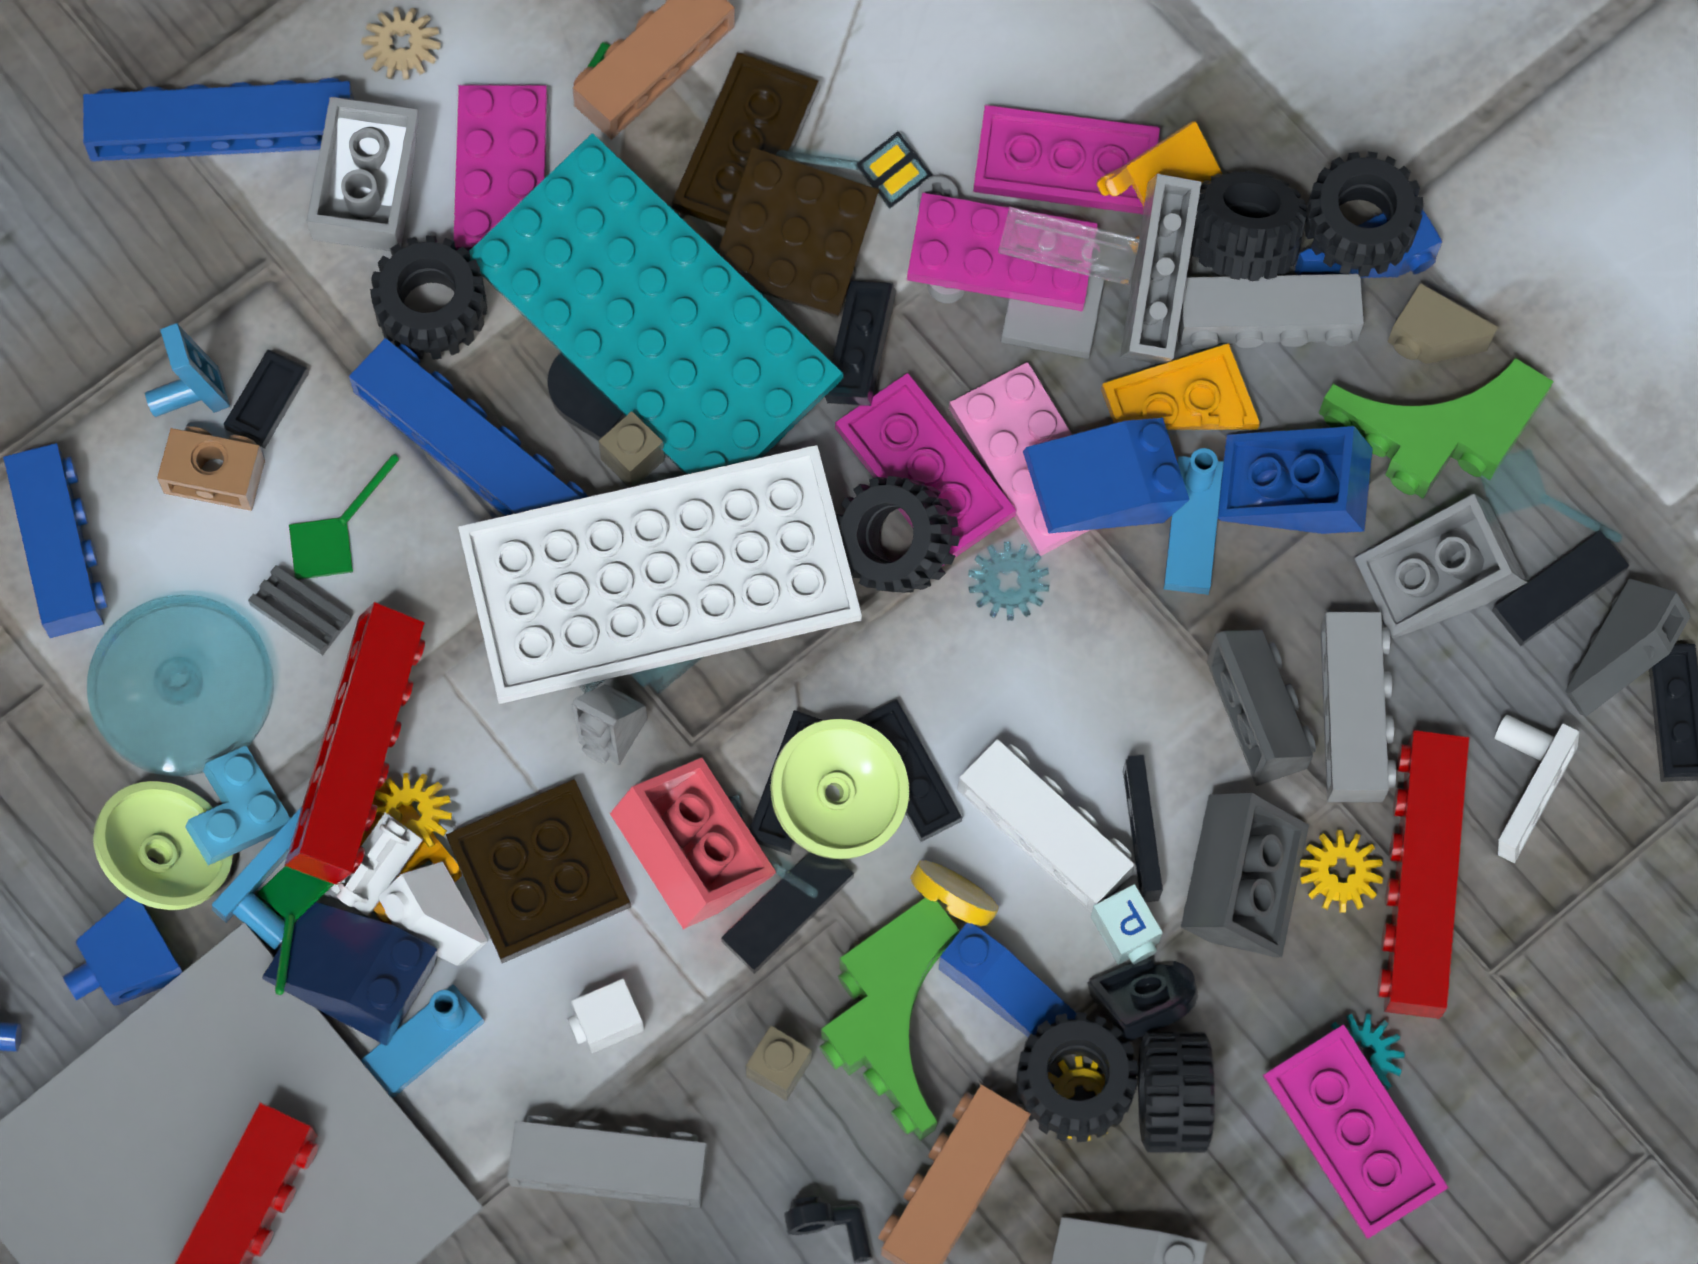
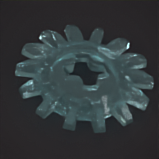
(1005, 564)

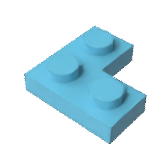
(247, 812)

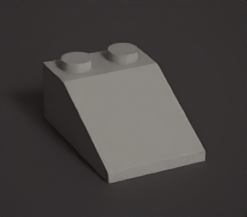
(363, 174)
(1441, 567)
(1113, 1244)

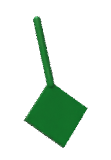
(324, 545)
(291, 896)

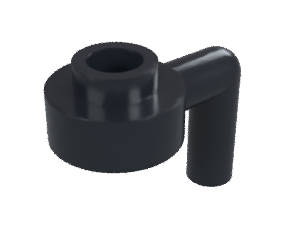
(811, 1216)

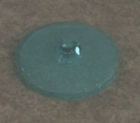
(179, 684)

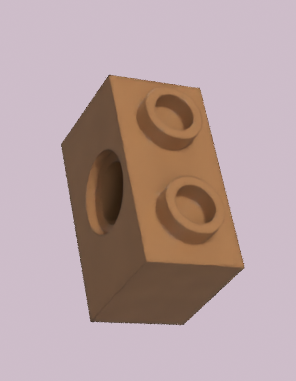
(231, 485)

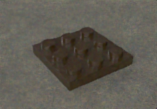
(797, 231)
(538, 871)

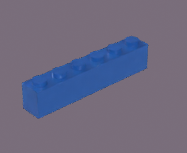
(208, 119)
(457, 432)

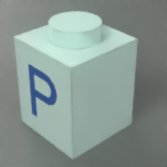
(1127, 926)

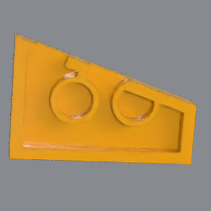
(1187, 393)

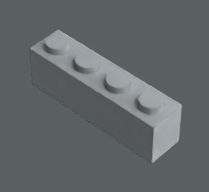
(1160, 269)
(1271, 311)
(1355, 707)
(607, 1163)

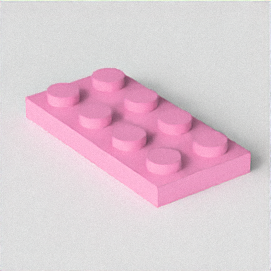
(999, 425)

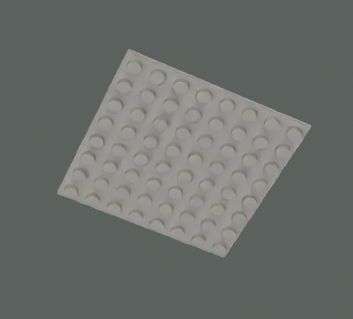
(143, 1123)

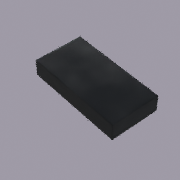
(266, 398)

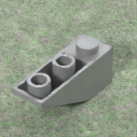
(607, 723)

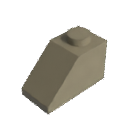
(1439, 329)

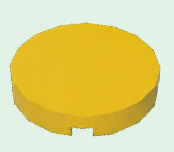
(961, 895)

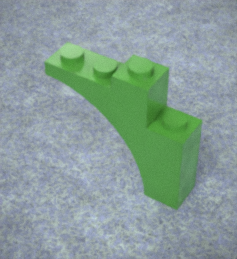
(1422, 439)
(875, 1031)

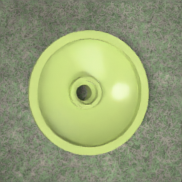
(864, 771)
(151, 822)

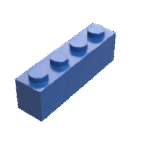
(54, 540)

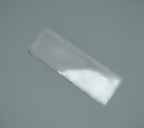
(1069, 246)

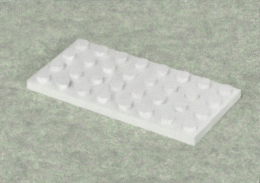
(659, 574)

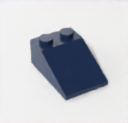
(355, 969)

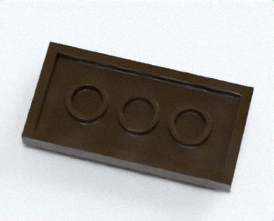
(755, 109)

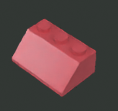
(691, 842)

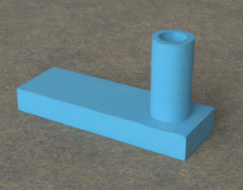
(197, 372)
(1195, 525)
(239, 896)
(423, 1040)

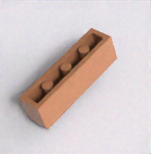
(649, 61)
(956, 1181)

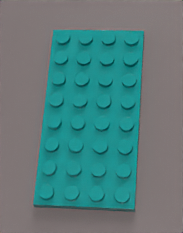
(653, 313)

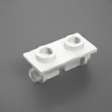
(385, 856)

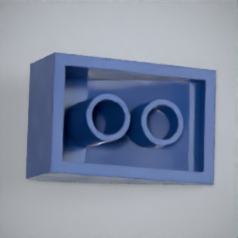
(1107, 477)
(1297, 480)

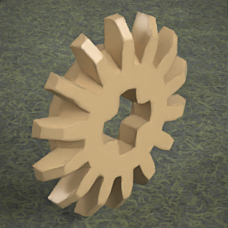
(401, 59)

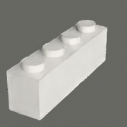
(1045, 825)

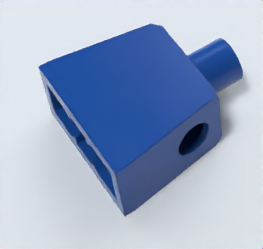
(123, 956)

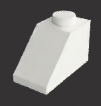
(434, 910)

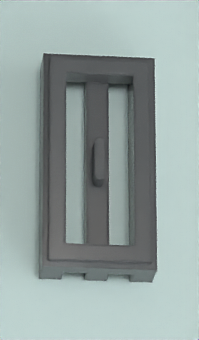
(269, 588)

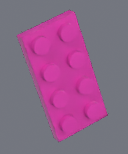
(496, 154)
(1057, 157)
(959, 249)
(912, 440)
(1355, 1132)

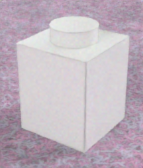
(605, 1016)

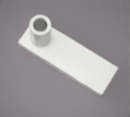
(1555, 757)

